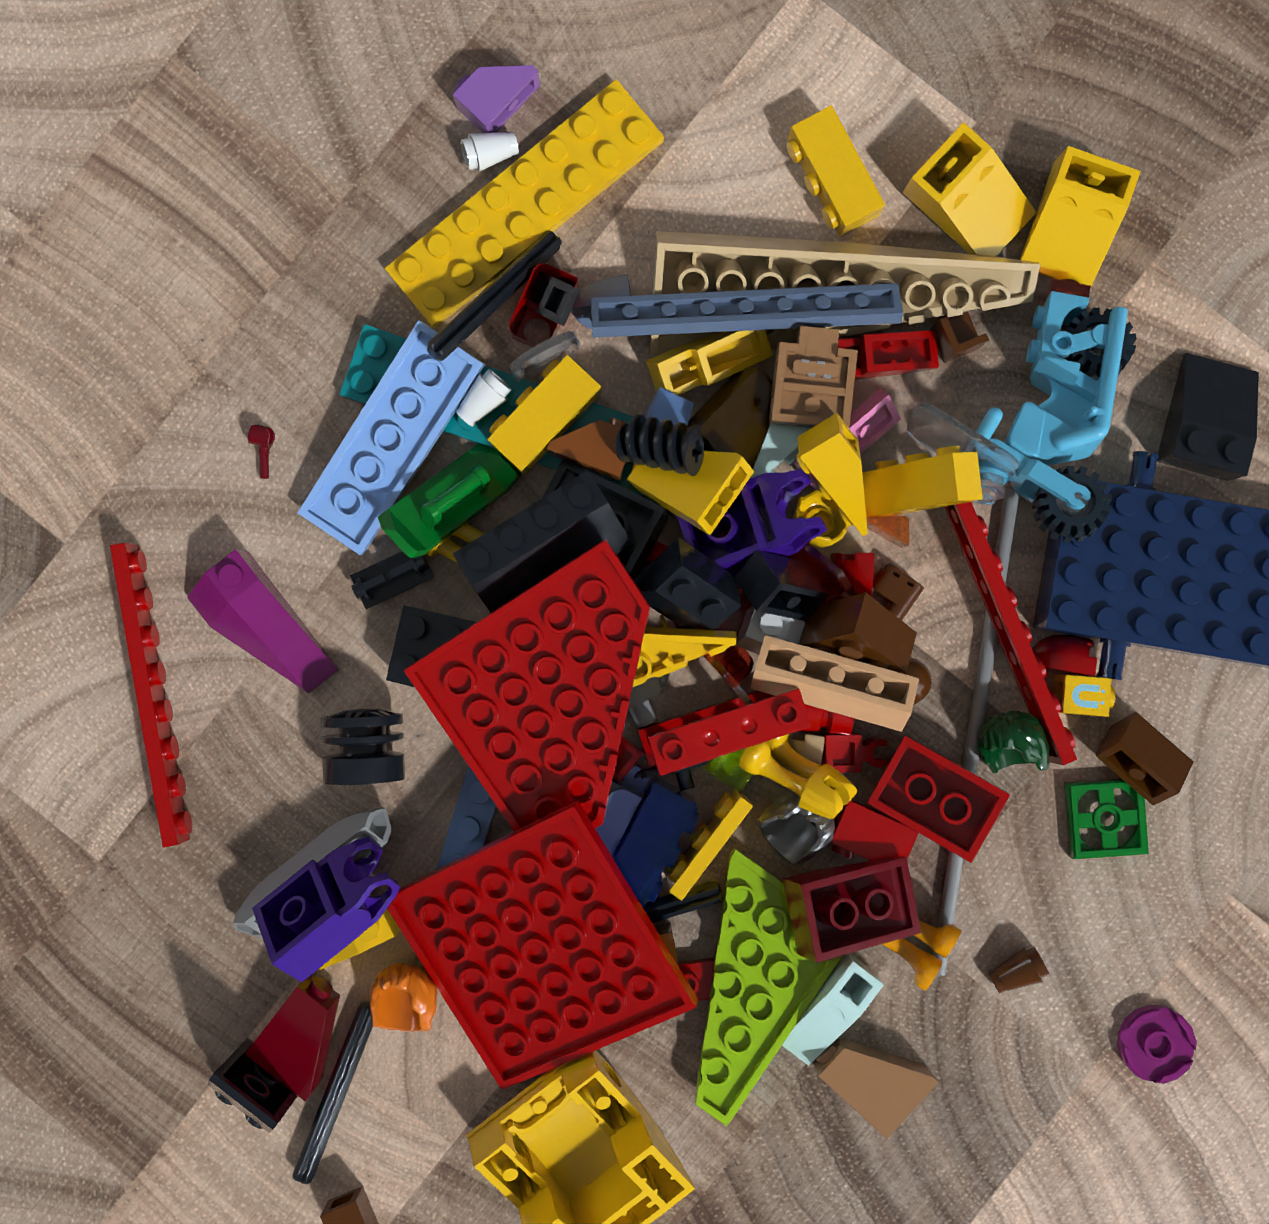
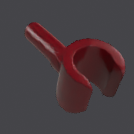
(262, 437)

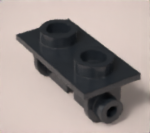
(390, 578)

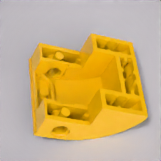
(579, 1150)

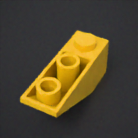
(834, 459)

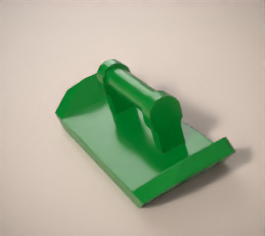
(448, 500)

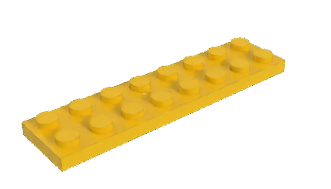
(524, 203)

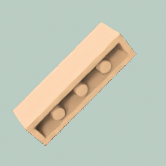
(835, 683)

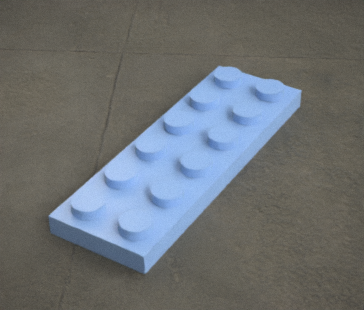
(389, 440)

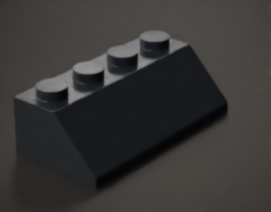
(540, 541)

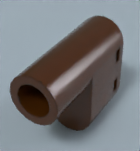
(895, 591)

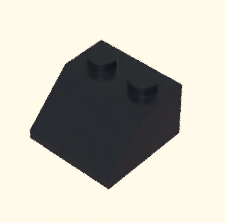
(689, 588)

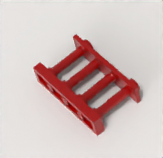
(721, 729)

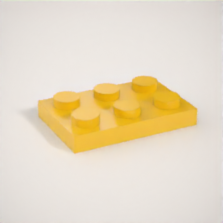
(707, 842)

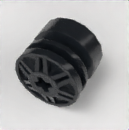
(362, 748)

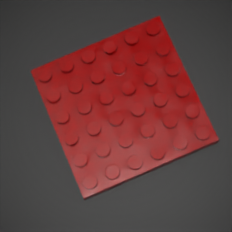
(541, 947)

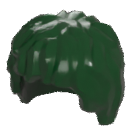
(1013, 740)

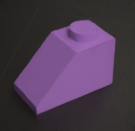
(494, 94)

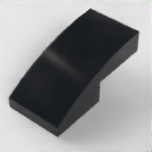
(552, 298)

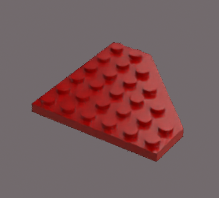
(543, 688)

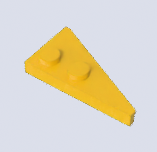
(671, 649)

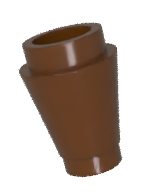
(1019, 971)

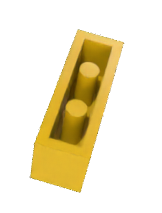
(834, 171)
(544, 413)
(922, 482)

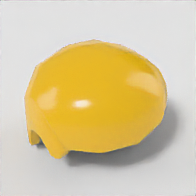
(817, 505)

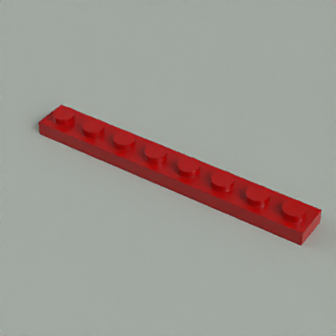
(1011, 632)
(153, 708)

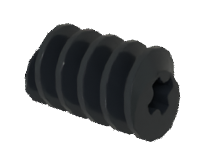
(661, 445)

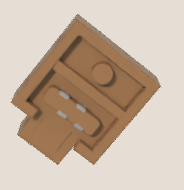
(812, 379)

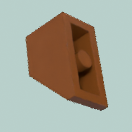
(592, 448)

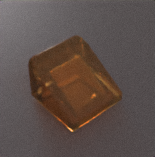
(891, 528)

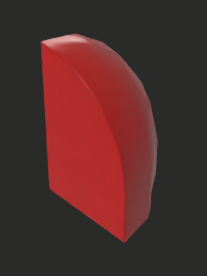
(858, 570)
(1067, 654)

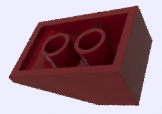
(851, 907)

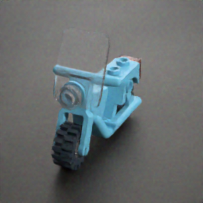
(1081, 378)

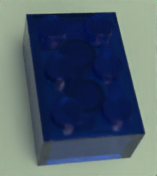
(654, 837)

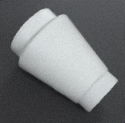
(488, 149)
(483, 397)

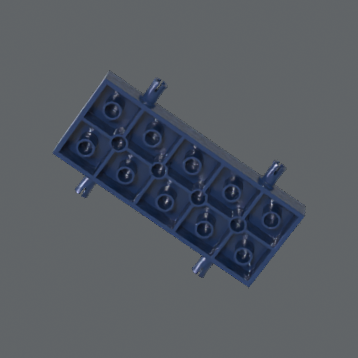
(1162, 577)

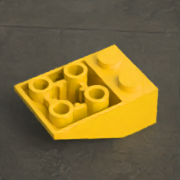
(970, 194)
(1079, 215)

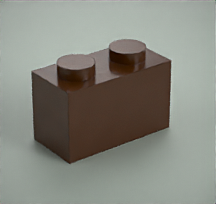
(1144, 758)

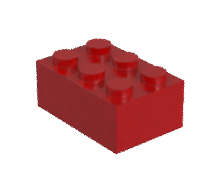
(938, 798)

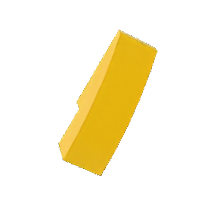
(708, 360)

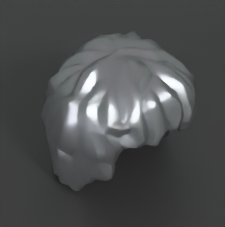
(793, 830)

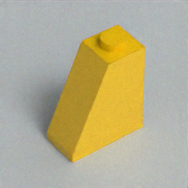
(697, 498)

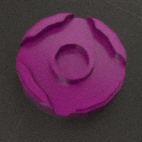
(1156, 1043)

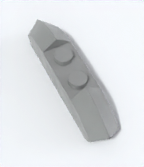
(360, 825)

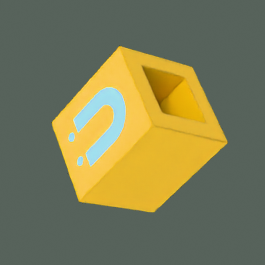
(1084, 694)

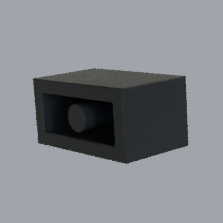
(781, 586)

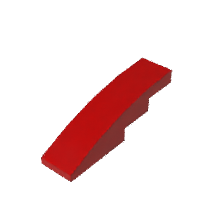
(893, 353)

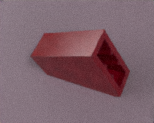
(299, 1037)

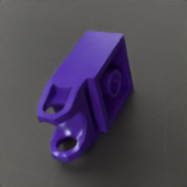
(757, 523)
(323, 908)

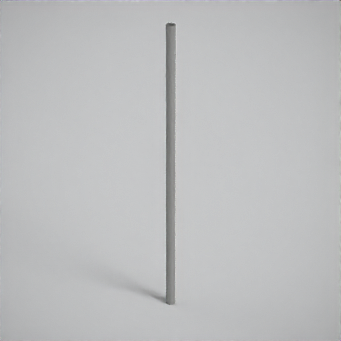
(978, 709)

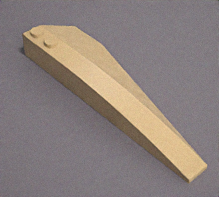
(928, 280)

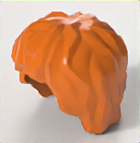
(403, 998)

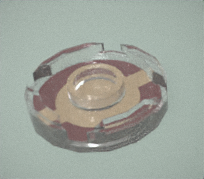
(539, 357)

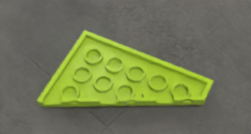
(755, 988)

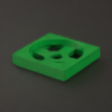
(1135, 845)

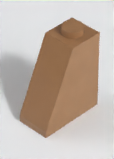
(875, 1082)

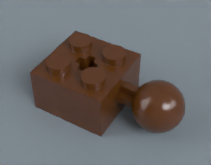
(866, 633)

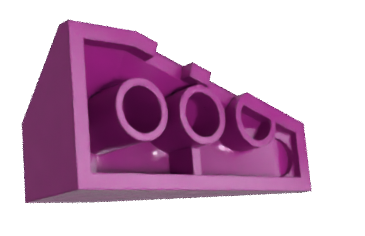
(252, 613)

